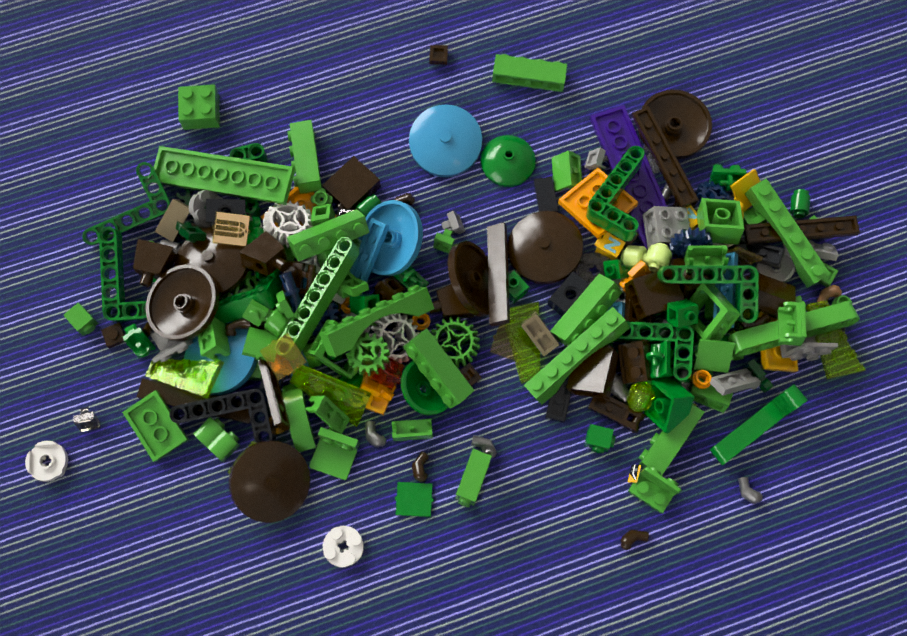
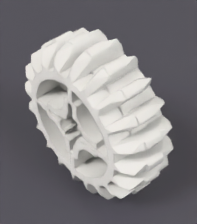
(287, 219)
(398, 331)

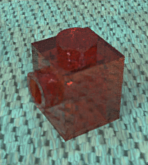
(390, 375)

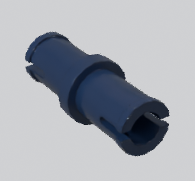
(291, 290)

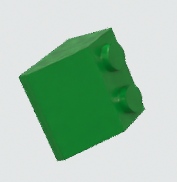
(670, 404)

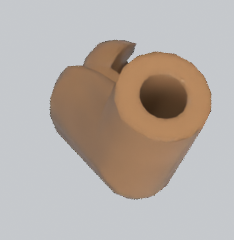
(831, 291)

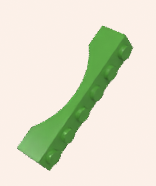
(769, 205)
(602, 332)
(342, 337)

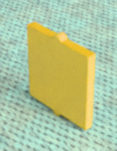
(742, 185)

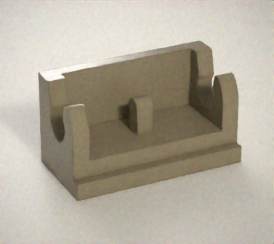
(175, 212)
(540, 334)

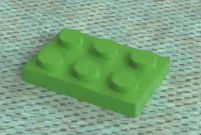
(154, 427)

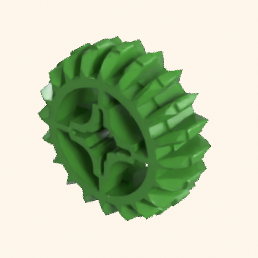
(461, 338)

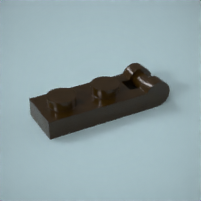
(617, 412)

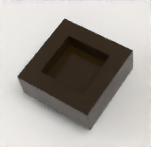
(438, 54)
(113, 335)

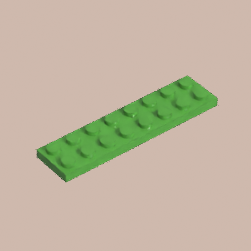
(224, 175)

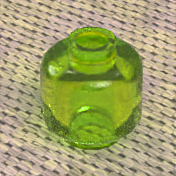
(640, 396)

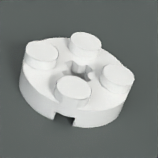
(58, 463)
(347, 557)

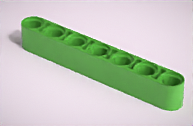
(324, 291)
(817, 322)

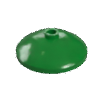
(508, 170)
(425, 403)

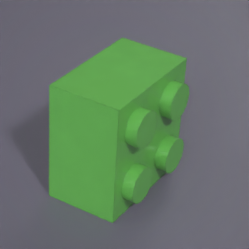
(198, 107)
(721, 219)

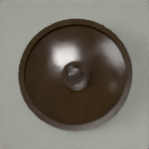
(682, 120)
(545, 247)
(219, 260)
(470, 277)
(182, 302)
(269, 481)

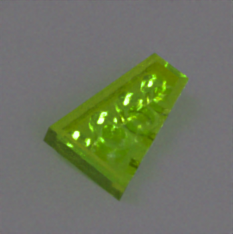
(524, 350)
(842, 359)
(187, 375)
(345, 396)

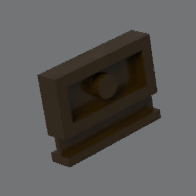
(633, 362)

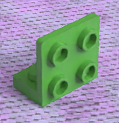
(334, 454)
(654, 489)

